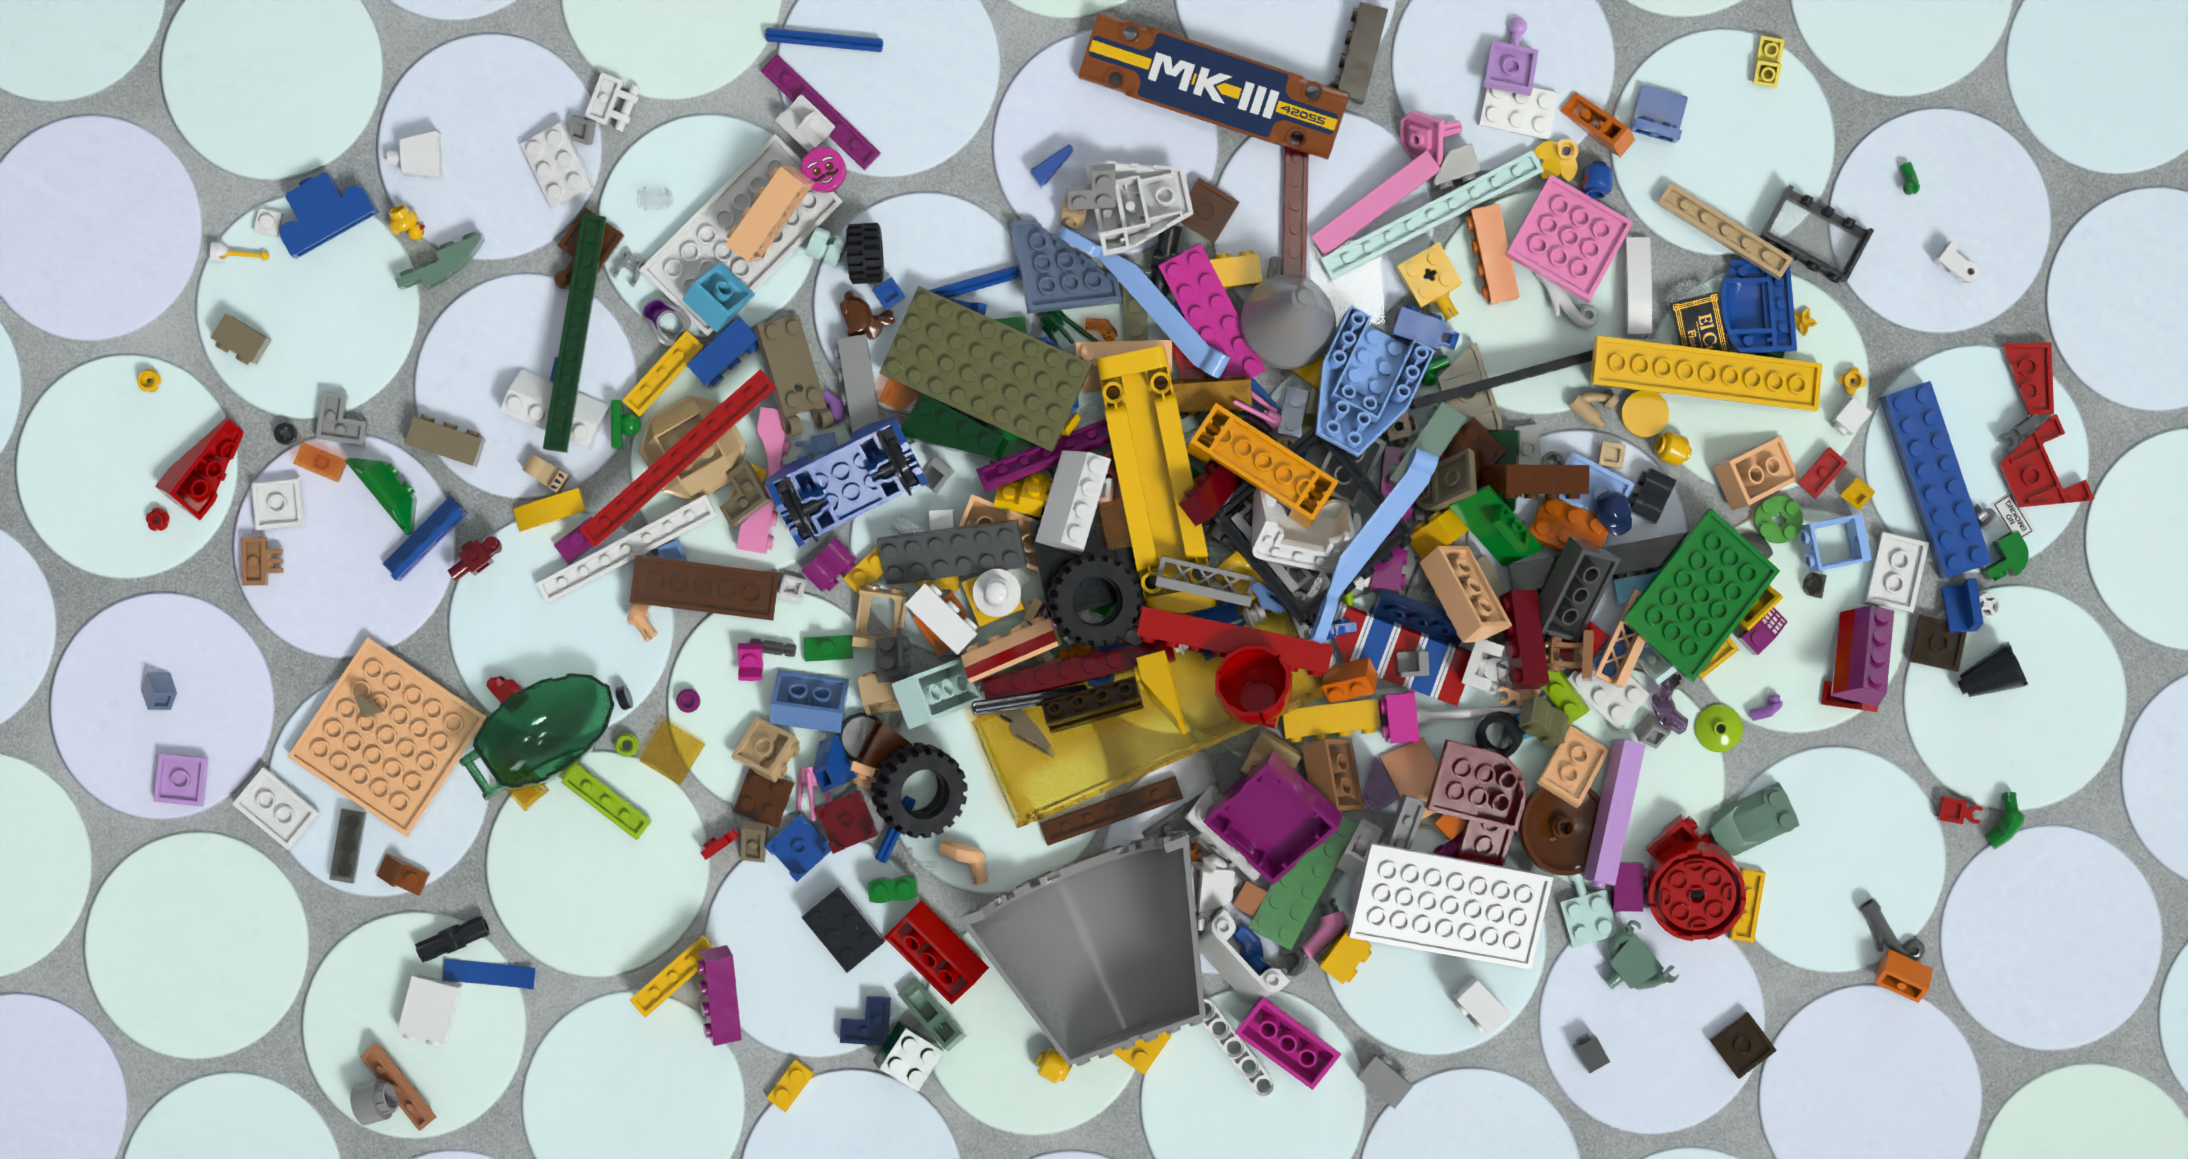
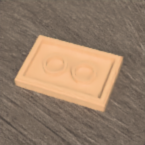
(1573, 766)

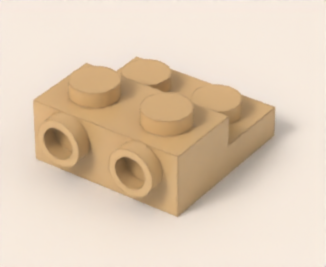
(766, 749)

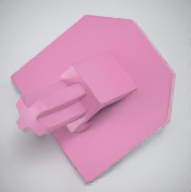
(1425, 133)

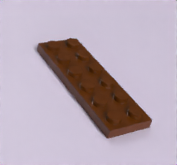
(704, 587)

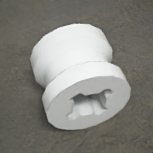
(1990, 604)

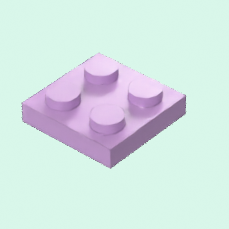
(181, 779)

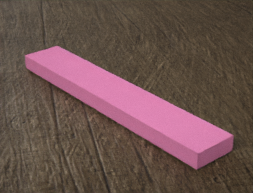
(1376, 203)

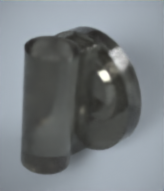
(1814, 584)

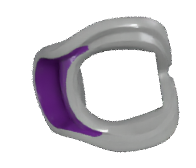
(655, 310)

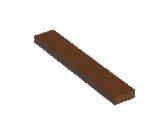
(1111, 810)

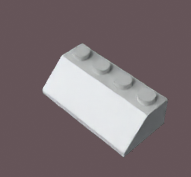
(530, 402)
(1072, 501)

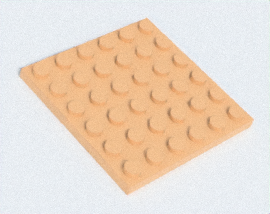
(395, 757)

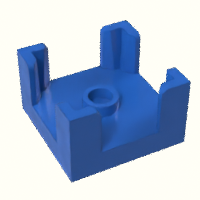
(799, 847)

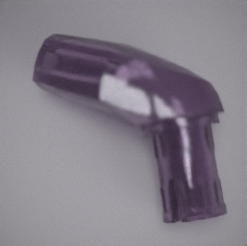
(1665, 708)

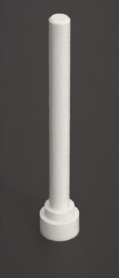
(1425, 715)

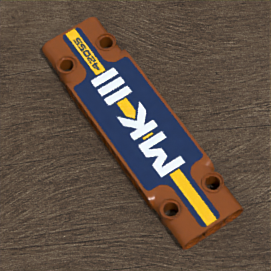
(1213, 85)

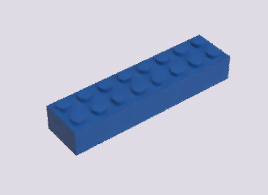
(1935, 480)

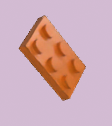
(1559, 520)

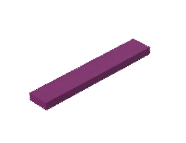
(844, 134)
(1039, 458)

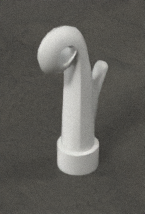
(1561, 299)

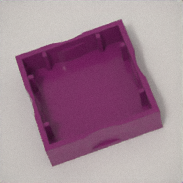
(1273, 817)

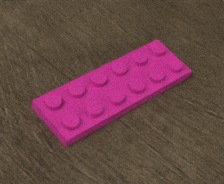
(1209, 309)

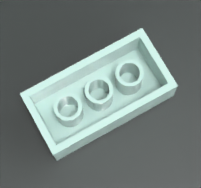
(935, 693)

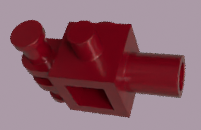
(475, 557)

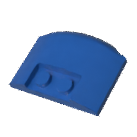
(1758, 309)

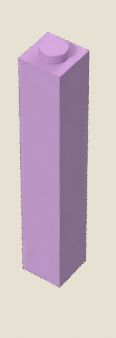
(1614, 813)

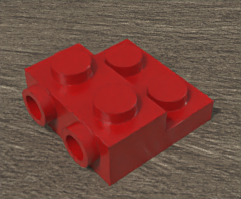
(1676, 832)

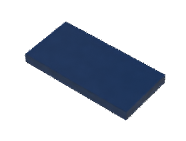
(1414, 615)

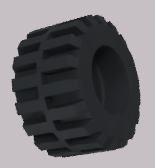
(865, 253)

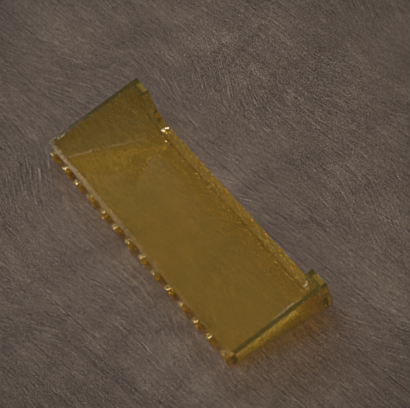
(1124, 746)

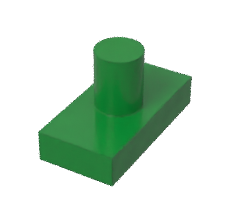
(828, 648)

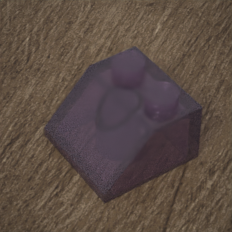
(1377, 787)

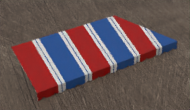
(1383, 639)

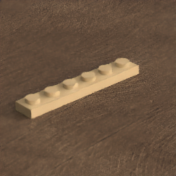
(1725, 231)

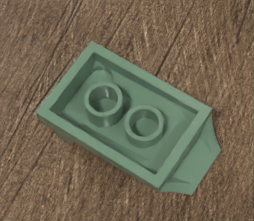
(1753, 820)

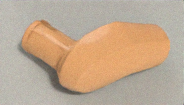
(637, 616)
(967, 854)

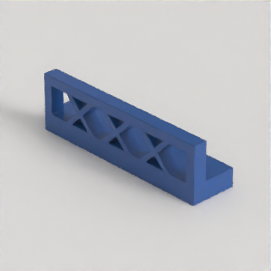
(425, 538)

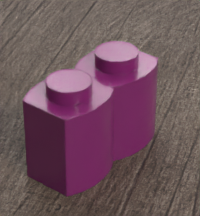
(830, 565)

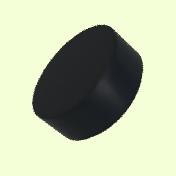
(624, 697)

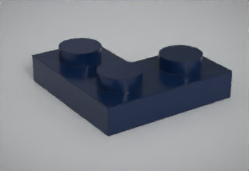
(872, 1029)

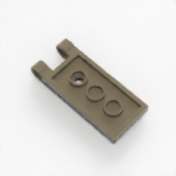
(790, 363)

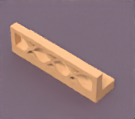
(1630, 656)

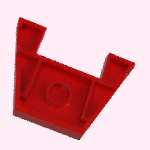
(2032, 474)

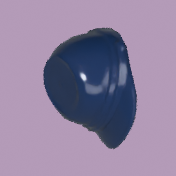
(1613, 512)

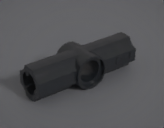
(1166, 249)
(452, 939)

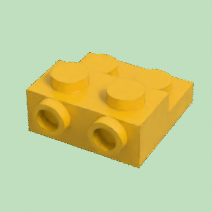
(1024, 495)

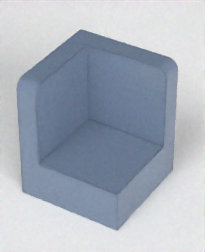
(158, 691)

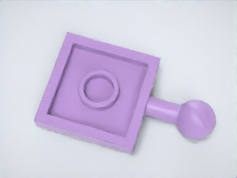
(1511, 65)

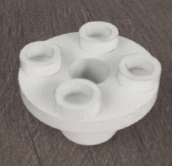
(996, 592)

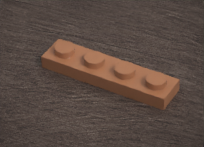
(409, 1099)

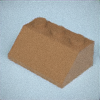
(1333, 772)

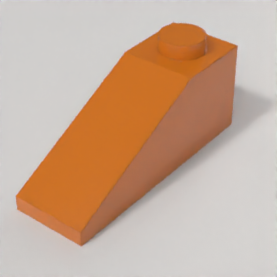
(1598, 124)

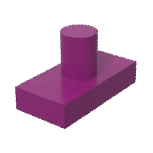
(573, 544)

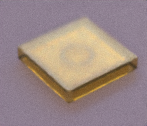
(672, 752)

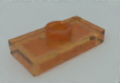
(320, 462)
(1114, 524)

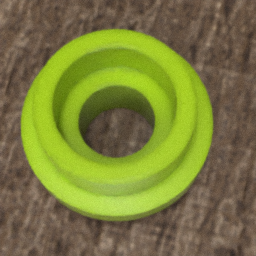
(619, 744)

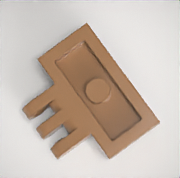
(258, 561)

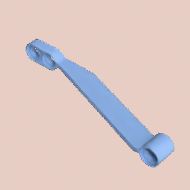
(1155, 304)
(1372, 534)

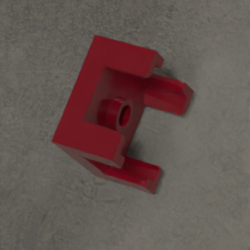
(847, 821)

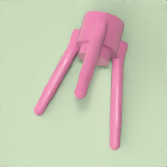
(1270, 416)
(808, 779)

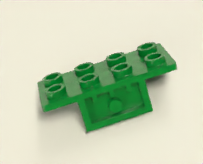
(1496, 526)

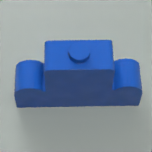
(323, 213)

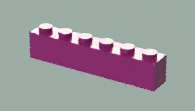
(1390, 574)

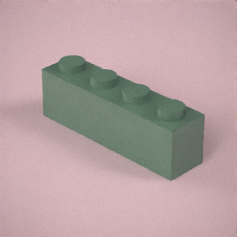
(1433, 437)

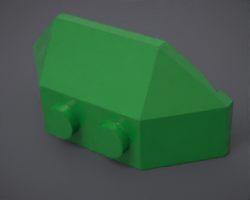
(388, 489)

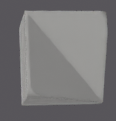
(1651, 731)

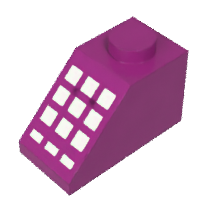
(1763, 632)

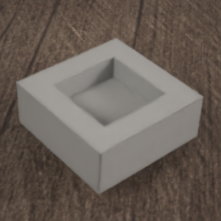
(582, 129)

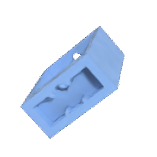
(1857, 539)

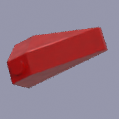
(198, 473)

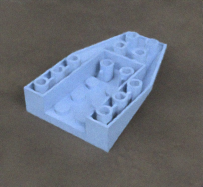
(1366, 382)

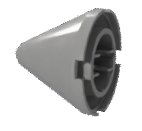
(1288, 321)

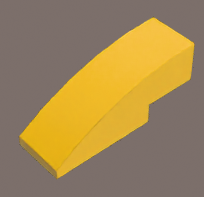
(550, 509)

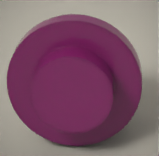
(688, 700)

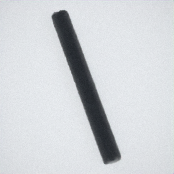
(1021, 700)

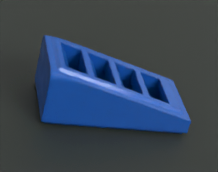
(1044, 171)

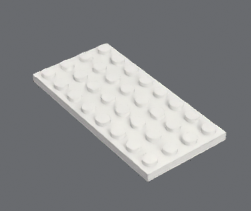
(702, 239)
(1450, 905)

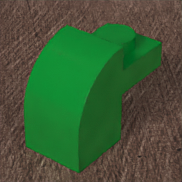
(2013, 556)

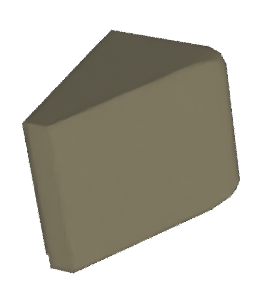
(367, 706)

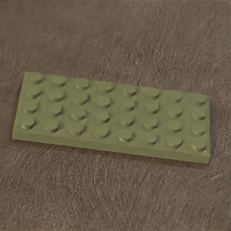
(985, 368)

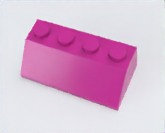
(1287, 1042)

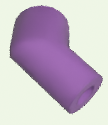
(836, 406)
(1768, 710)

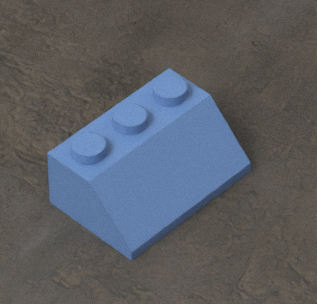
(809, 701)

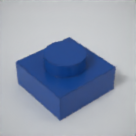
(888, 293)

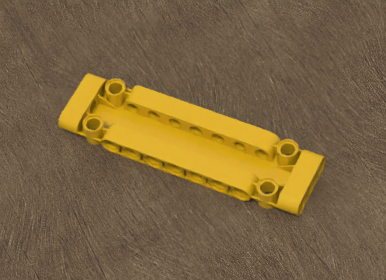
(1153, 473)

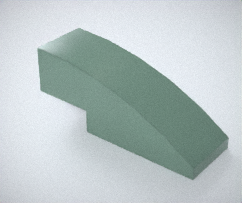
(932, 1015)

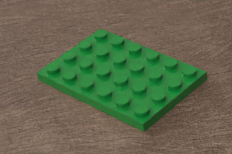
(1700, 595)

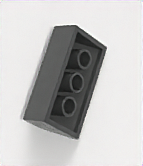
(1575, 588)

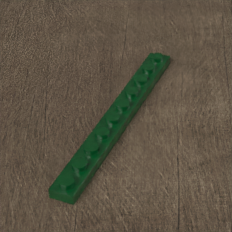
(574, 333)

